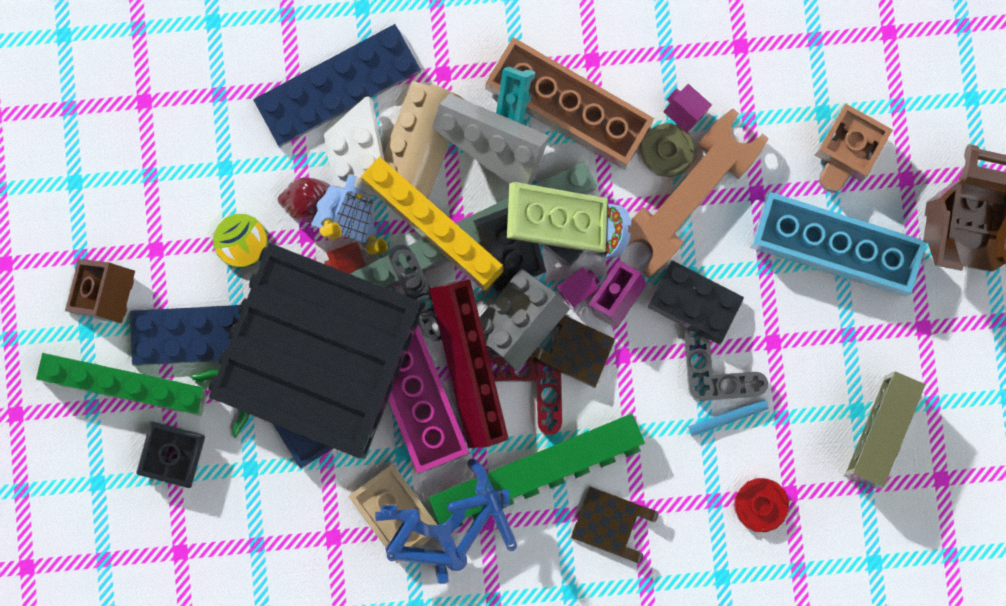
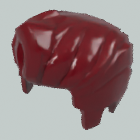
(302, 198)

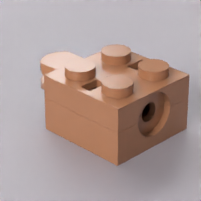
(849, 148)

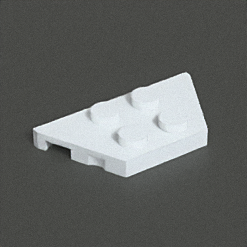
(353, 144)

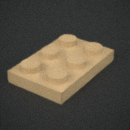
(389, 489)

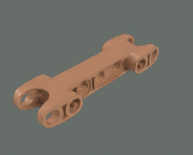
(722, 156)

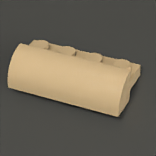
(414, 146)

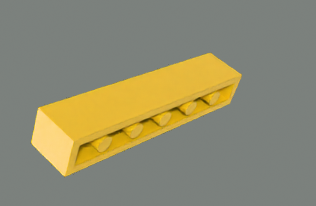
(432, 223)

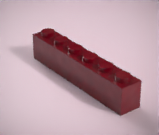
(469, 364)

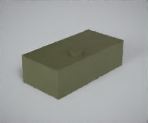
(885, 430)

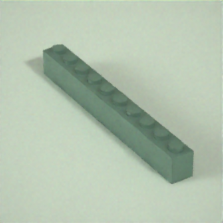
(575, 179)

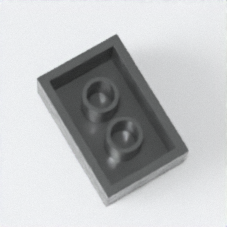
(521, 319)

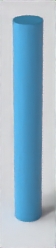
(728, 417)

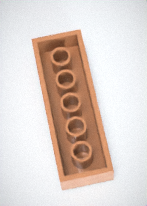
(575, 105)

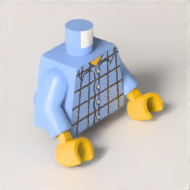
(348, 215)

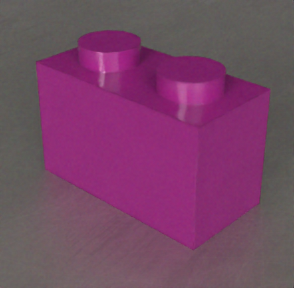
(617, 294)

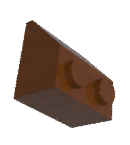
(100, 290)

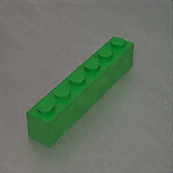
(121, 384)

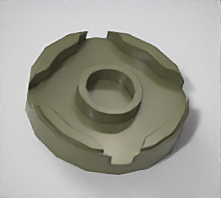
(667, 150)

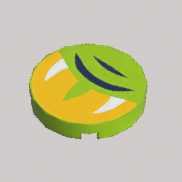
(240, 240)

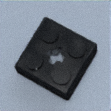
(161, 439)

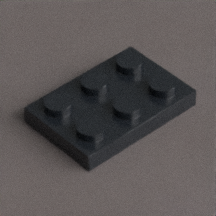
(509, 252)
(695, 302)

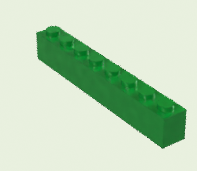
(550, 465)

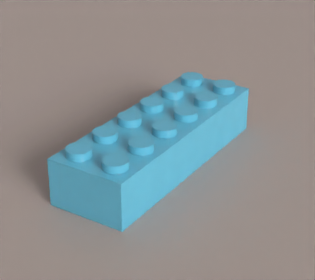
(838, 244)

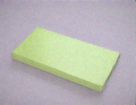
(557, 217)

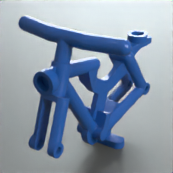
(452, 556)

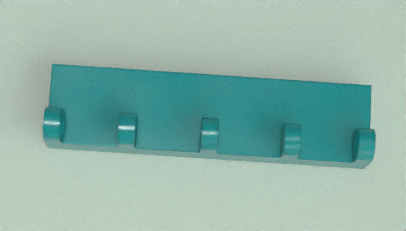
(514, 94)

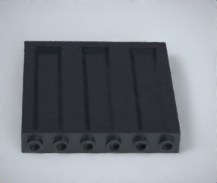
(316, 350)

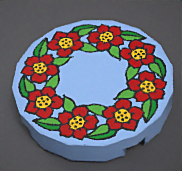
(616, 231)

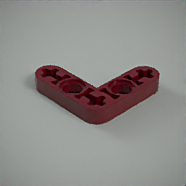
(536, 374)

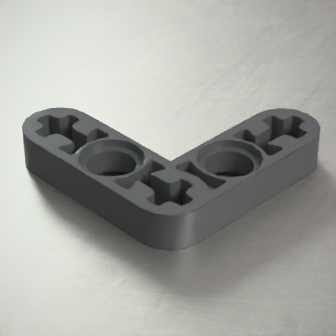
(714, 381)

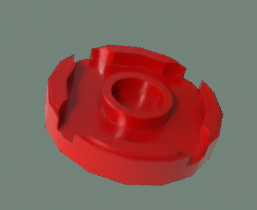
(761, 505)

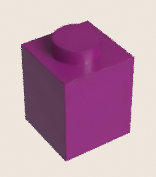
(686, 107)
(578, 287)

